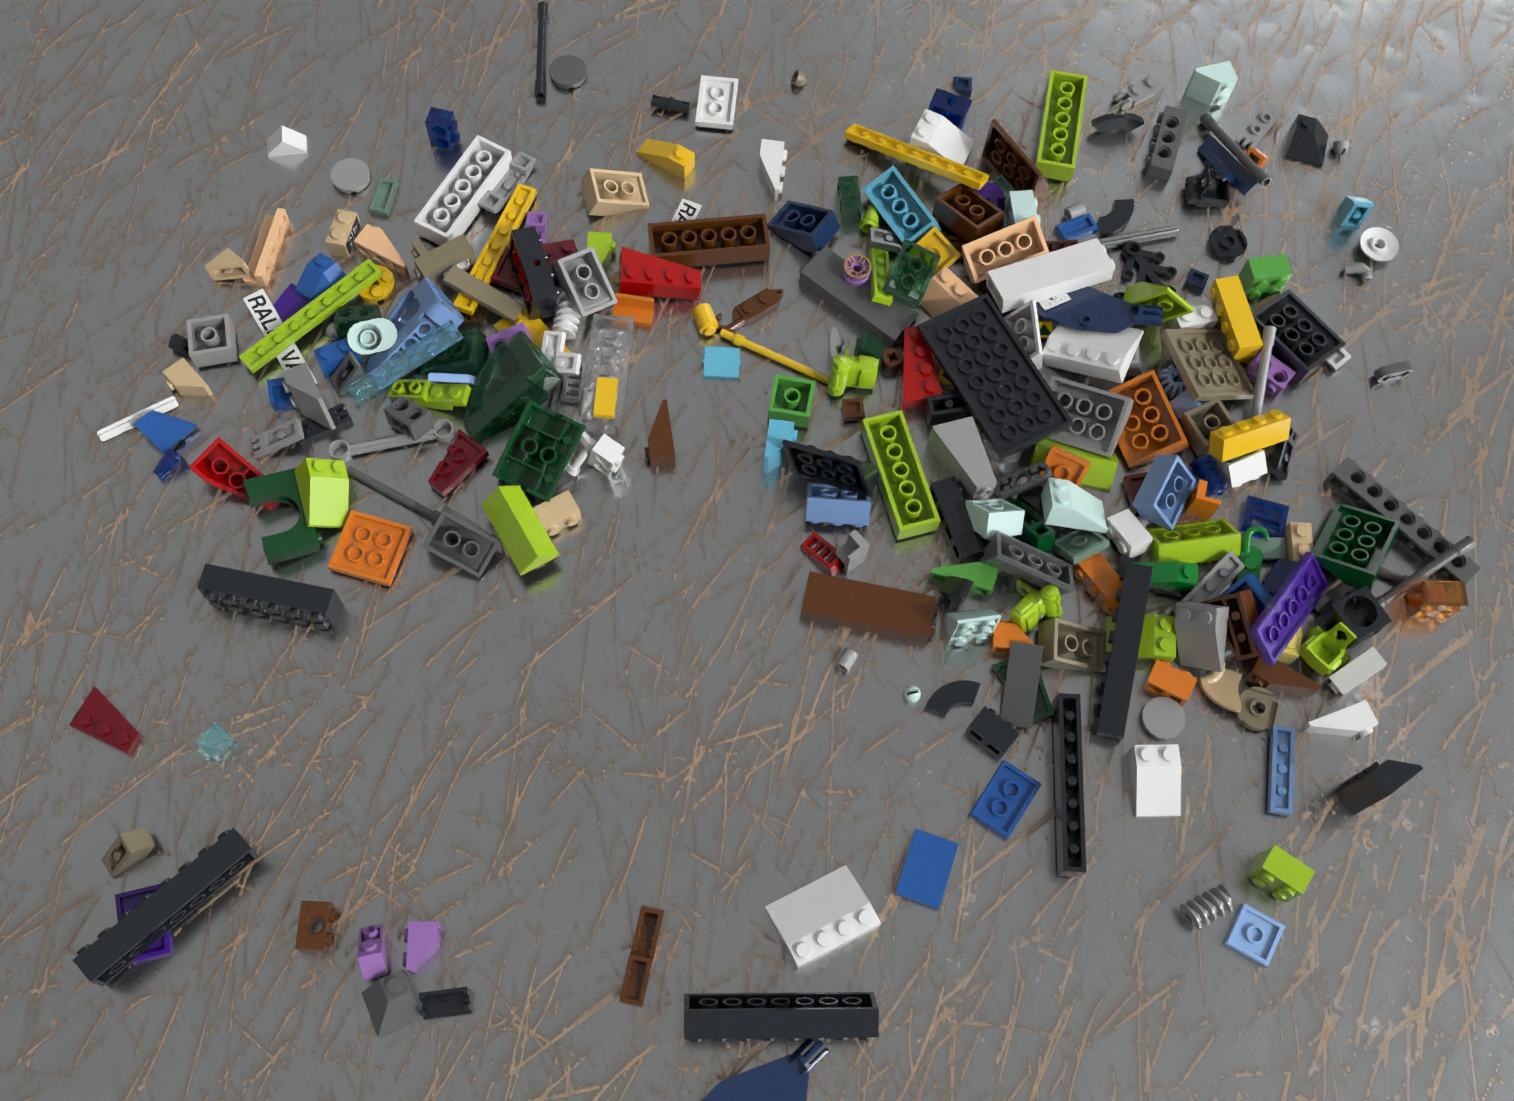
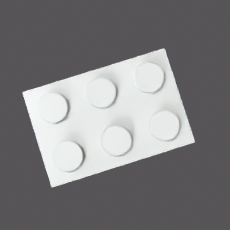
(716, 102)

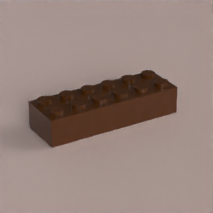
(711, 240)

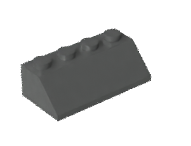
(1028, 563)

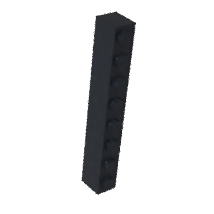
(1124, 651)
(1069, 785)

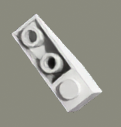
(770, 164)

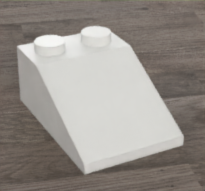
(941, 137)
(1155, 780)

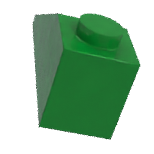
(1173, 575)

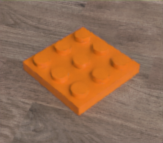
(370, 548)

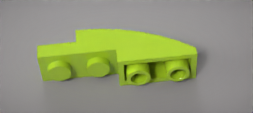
(431, 395)

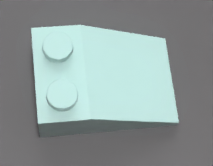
(1072, 507)

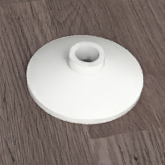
(1379, 244)

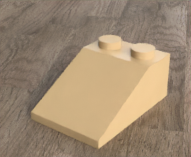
(613, 192)

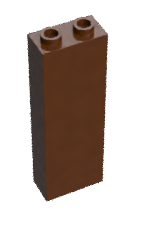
(869, 607)

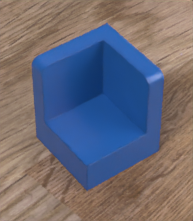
(278, 396)

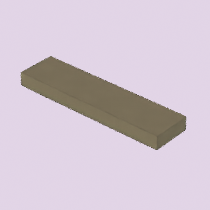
(483, 294)

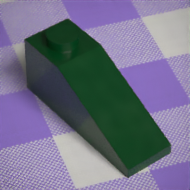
(1034, 529)

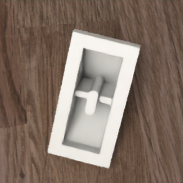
(286, 142)

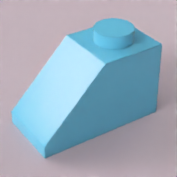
(1354, 211)

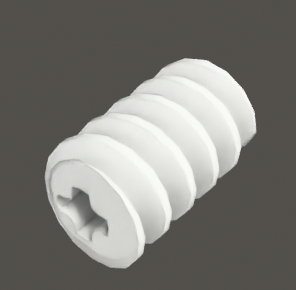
(566, 318)

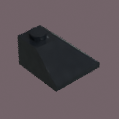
(1307, 141)

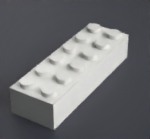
(457, 198)

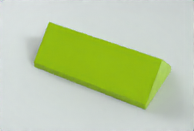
(1100, 472)
(519, 528)

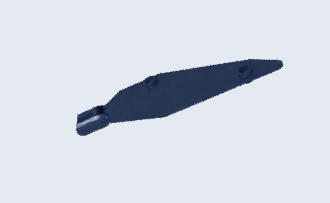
(1099, 312)
(774, 1081)

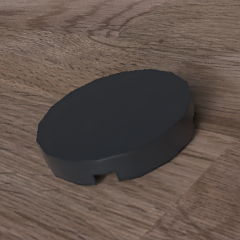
(1227, 243)

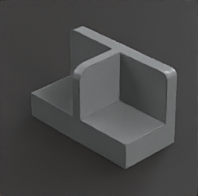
(853, 551)

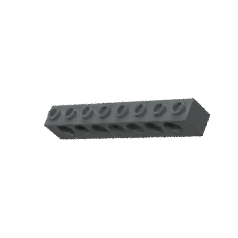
(1414, 524)

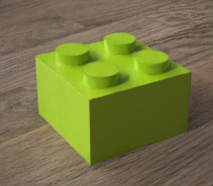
(1280, 873)

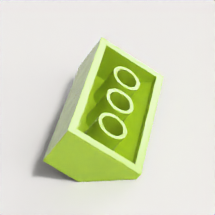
(1195, 542)

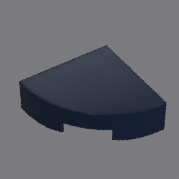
(963, 85)

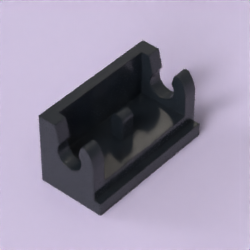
(445, 1003)

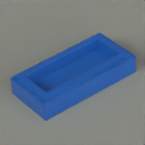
(1076, 228)

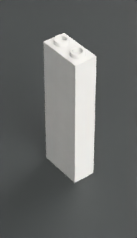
(1050, 275)

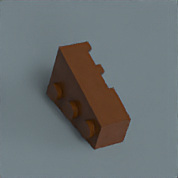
(1240, 619)

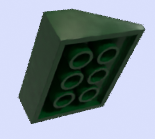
(1355, 544)

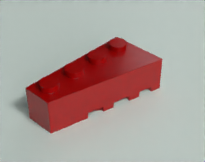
(656, 277)
(918, 372)

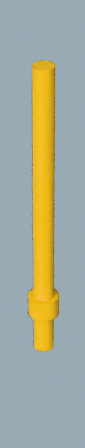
(739, 340)

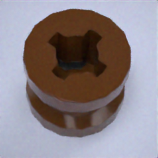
(893, 365)

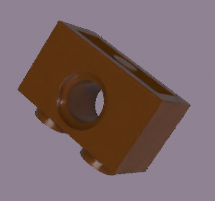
(310, 914)

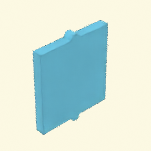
(721, 362)

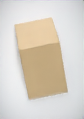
(227, 266)

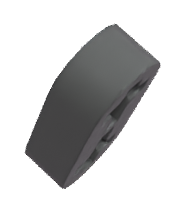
(1393, 371)

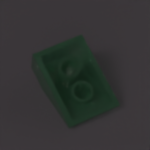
(910, 273)
(462, 357)

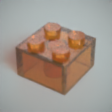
(1436, 600)

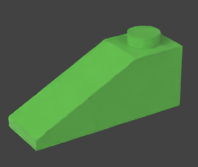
(980, 573)

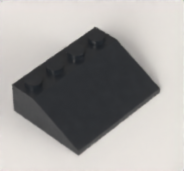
(1300, 337)
(831, 468)

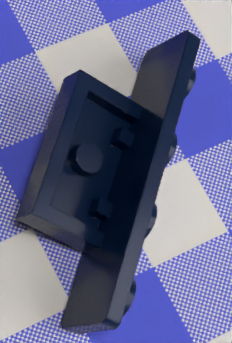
(1227, 166)

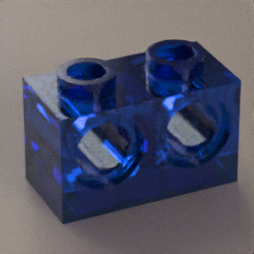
(442, 128)

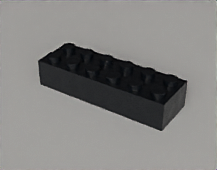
(270, 596)

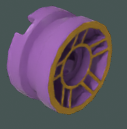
(855, 263)

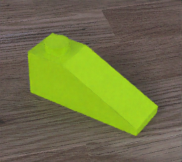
(603, 246)

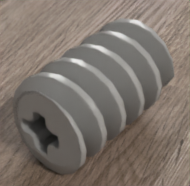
(1207, 906)

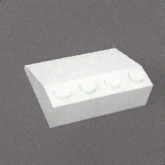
(1092, 353)
(822, 917)

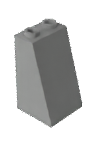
(963, 456)

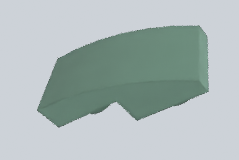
(1271, 549)

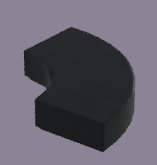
(1117, 122)
(1117, 218)
(951, 695)

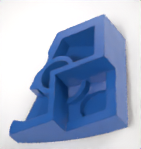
(163, 429)

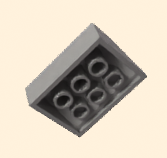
(1096, 415)

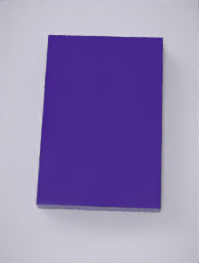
(129, 901)

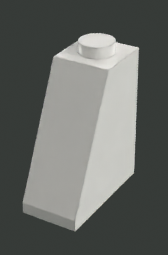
(1356, 671)

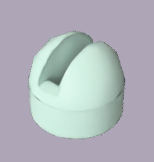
(912, 698)

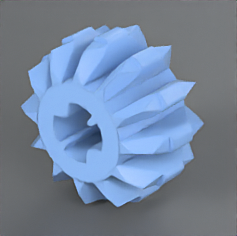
(1171, 381)

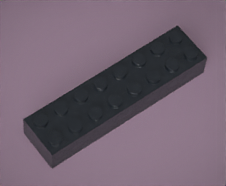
(165, 908)
(780, 1016)

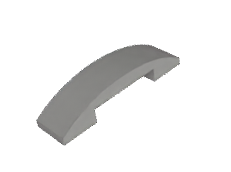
(518, 173)

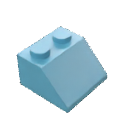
(774, 451)

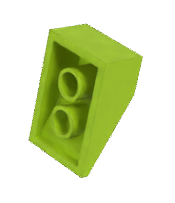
(1157, 295)
(323, 492)
(1157, 638)

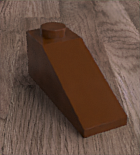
(660, 440)
(1280, 678)

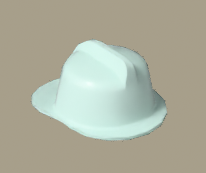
(372, 336)

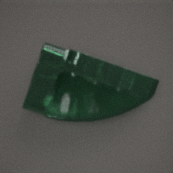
(506, 384)

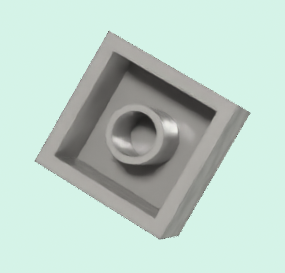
(211, 340)

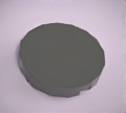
(568, 71)

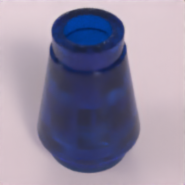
(168, 463)

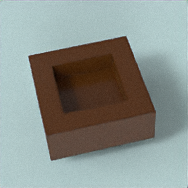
(853, 409)

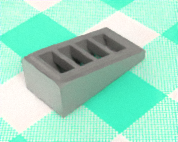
(568, 381)

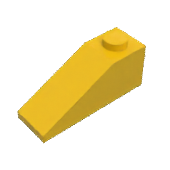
(668, 156)

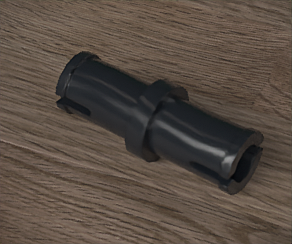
(670, 104)

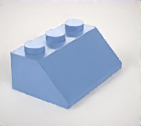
(1164, 491)
(836, 506)

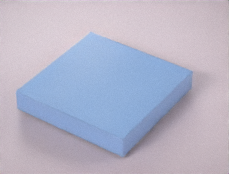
(445, 378)
(1254, 935)

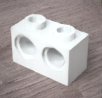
(606, 455)

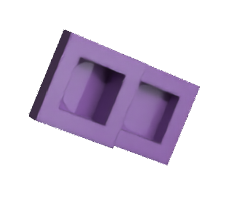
(539, 220)

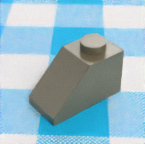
(127, 851)

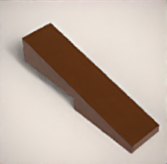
(642, 955)

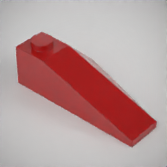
(225, 469)

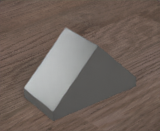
(346, 373)

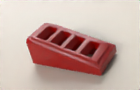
(832, 563)

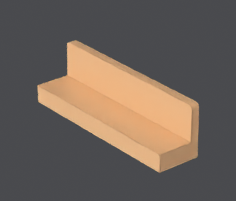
(267, 247)

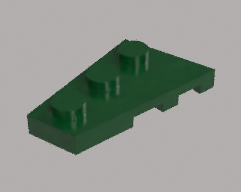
(1043, 707)

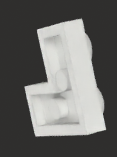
(553, 348)

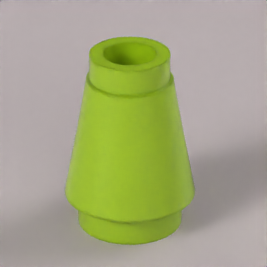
(870, 219)

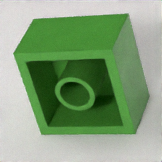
(1265, 276)
(791, 400)

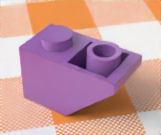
(422, 943)
(372, 952)

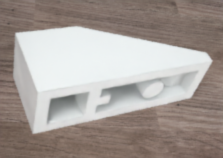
(1345, 722)

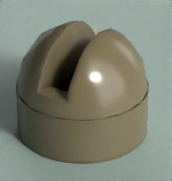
(798, 79)

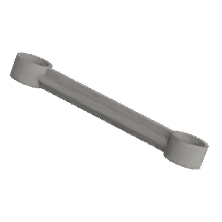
(389, 441)

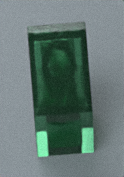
(869, 346)

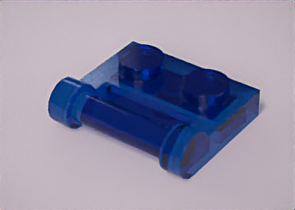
(1266, 512)

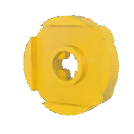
(383, 290)

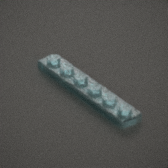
(405, 362)

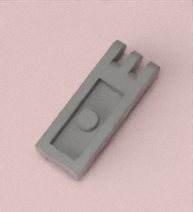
(1256, 129)
(277, 438)

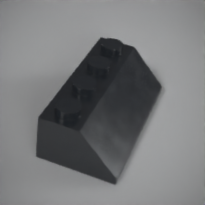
(1375, 783)

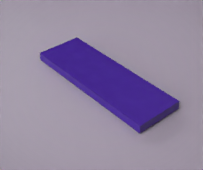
(1288, 608)

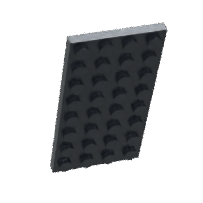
(994, 376)

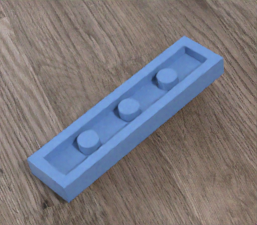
(1281, 770)

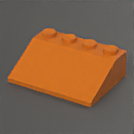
(1151, 423)

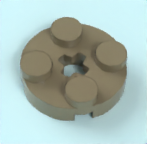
(1267, 703)

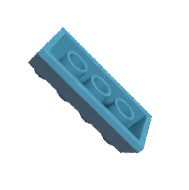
(900, 206)

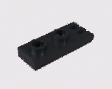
(314, 430)
(1283, 456)

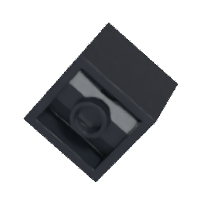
(1363, 606)

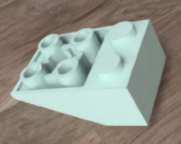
(970, 626)

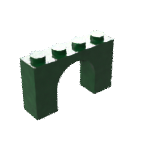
(299, 539)

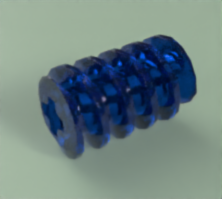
(1205, 471)

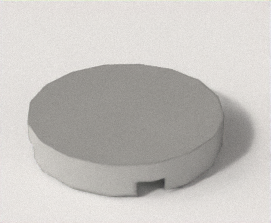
(350, 175)
(1163, 718)

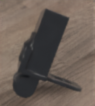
(1207, 191)

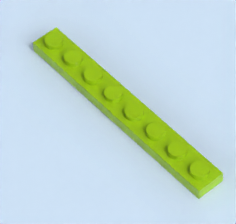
(310, 316)

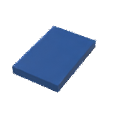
(1005, 799)
(926, 869)

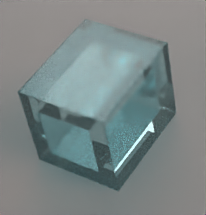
(215, 742)

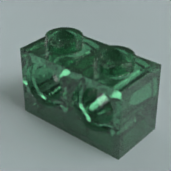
(849, 199)
(350, 315)

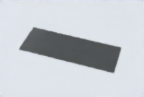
(1021, 684)

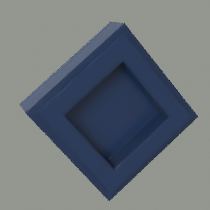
(1196, 280)

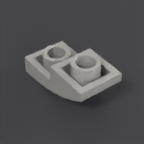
(835, 344)

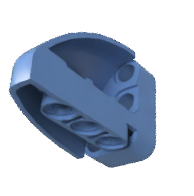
(416, 316)

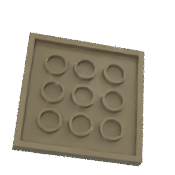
(1207, 364)

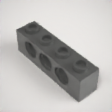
(1166, 143)

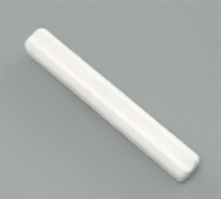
(128, 422)

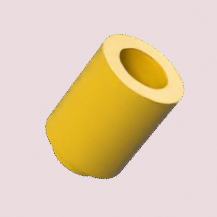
(705, 319)

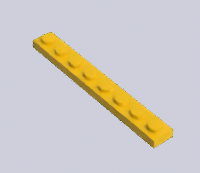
(916, 156)
(498, 241)

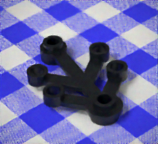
(1145, 269)

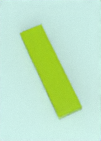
(880, 264)

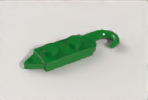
(1251, 555)

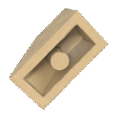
(185, 380)

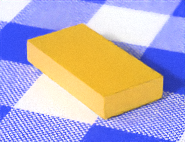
(605, 398)

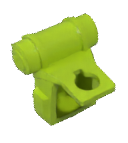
(852, 372)
(1035, 606)
(1324, 651)

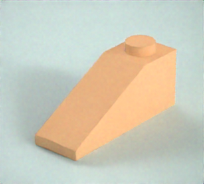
(375, 245)

